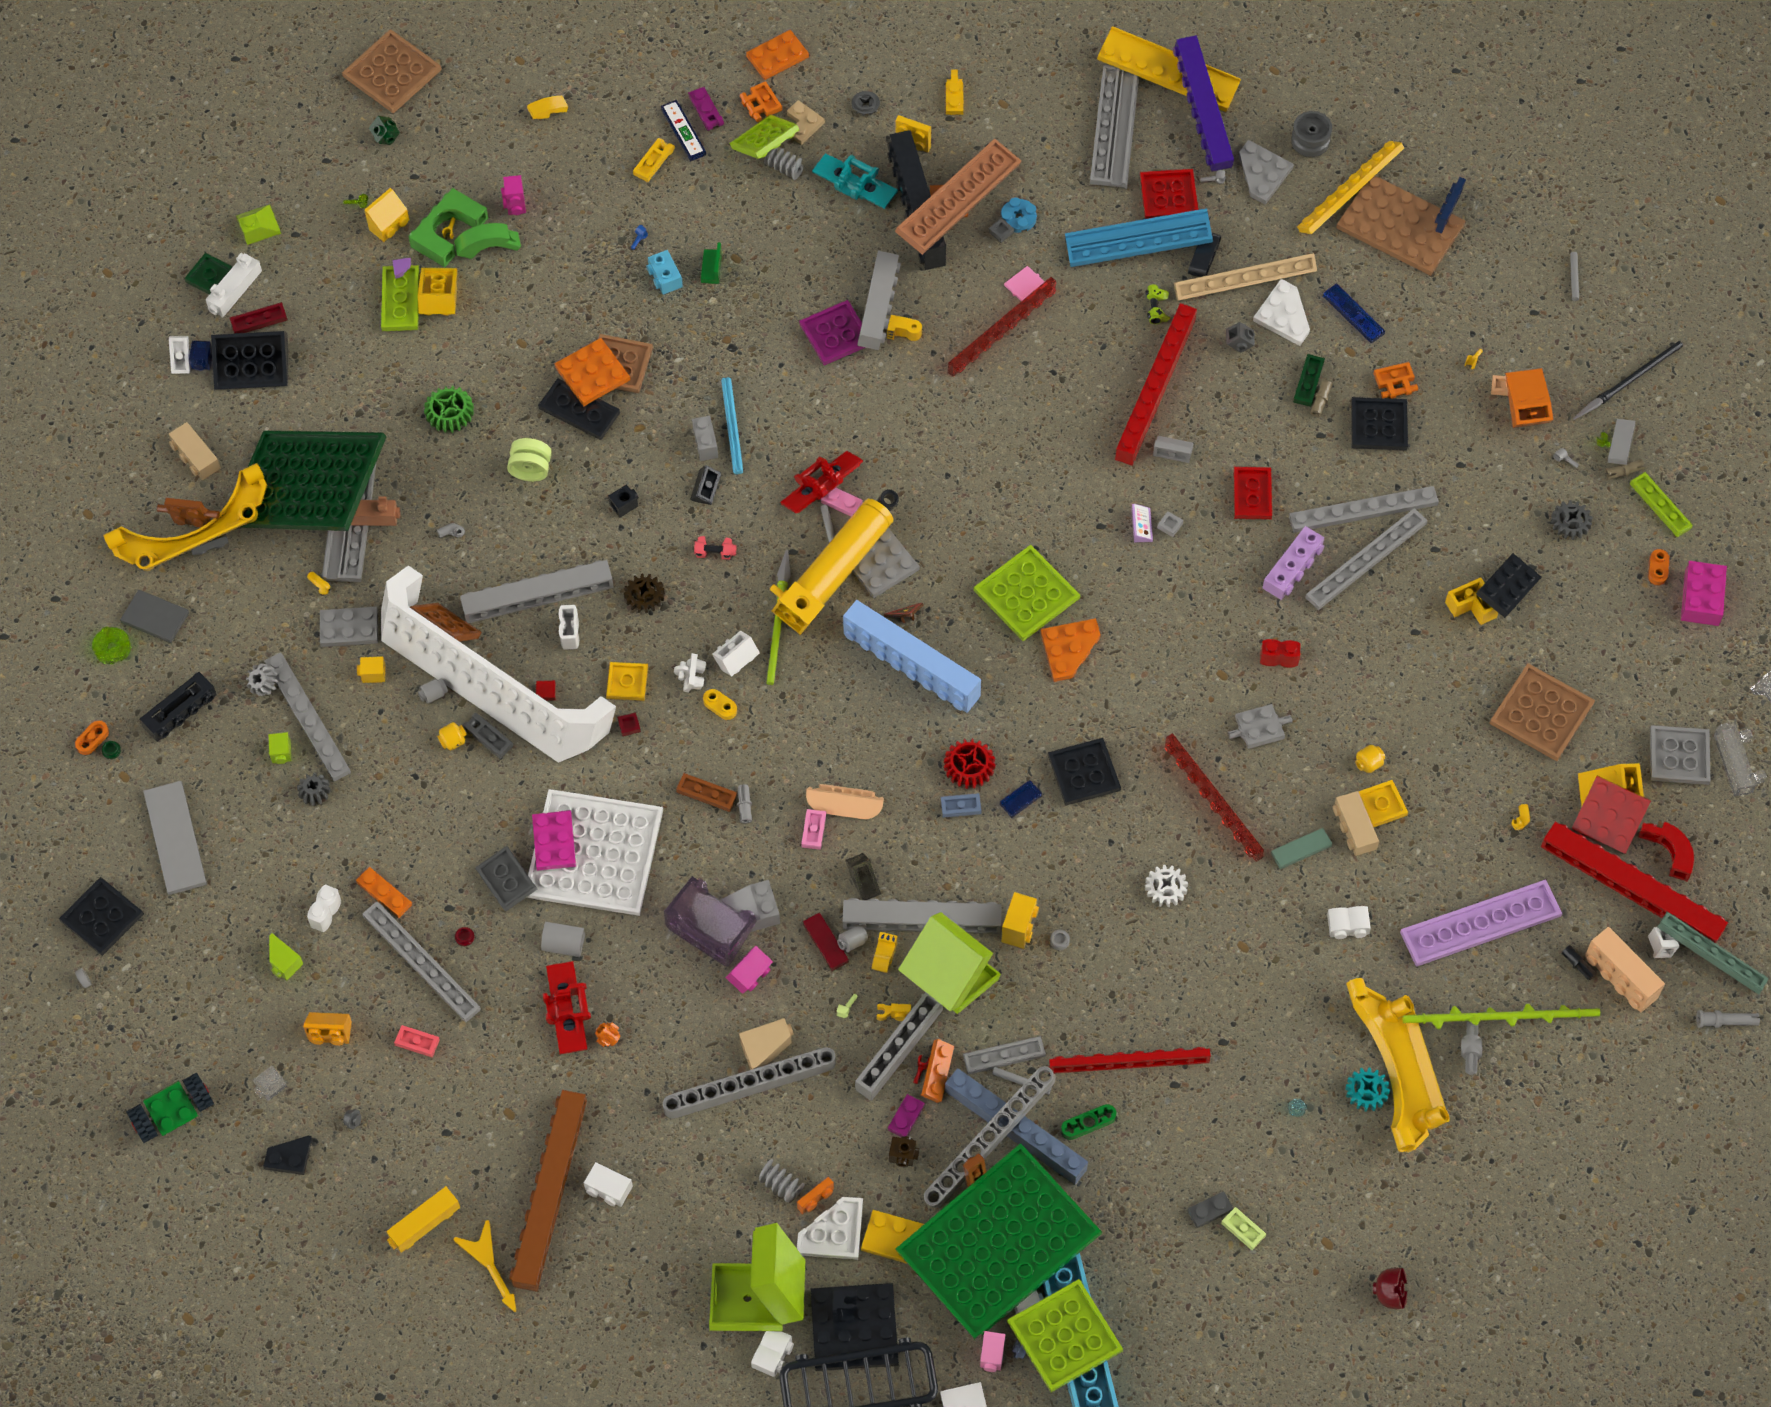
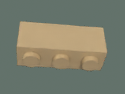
(194, 451)
(1355, 823)

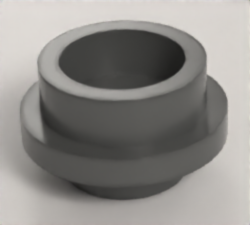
(352, 1118)

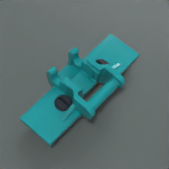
(853, 186)

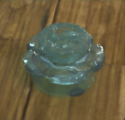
(1297, 1107)

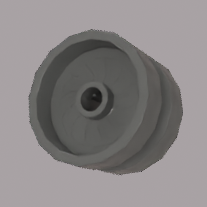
(1311, 134)

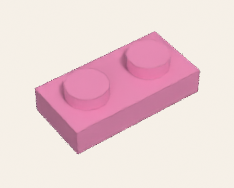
(842, 501)
(813, 829)

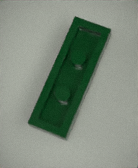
(1309, 380)

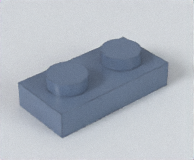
(960, 805)

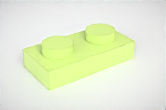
(1243, 1228)

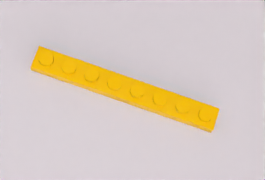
(1350, 187)

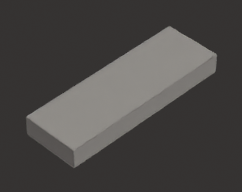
(1621, 441)

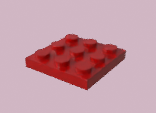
(1168, 192)
(1611, 814)

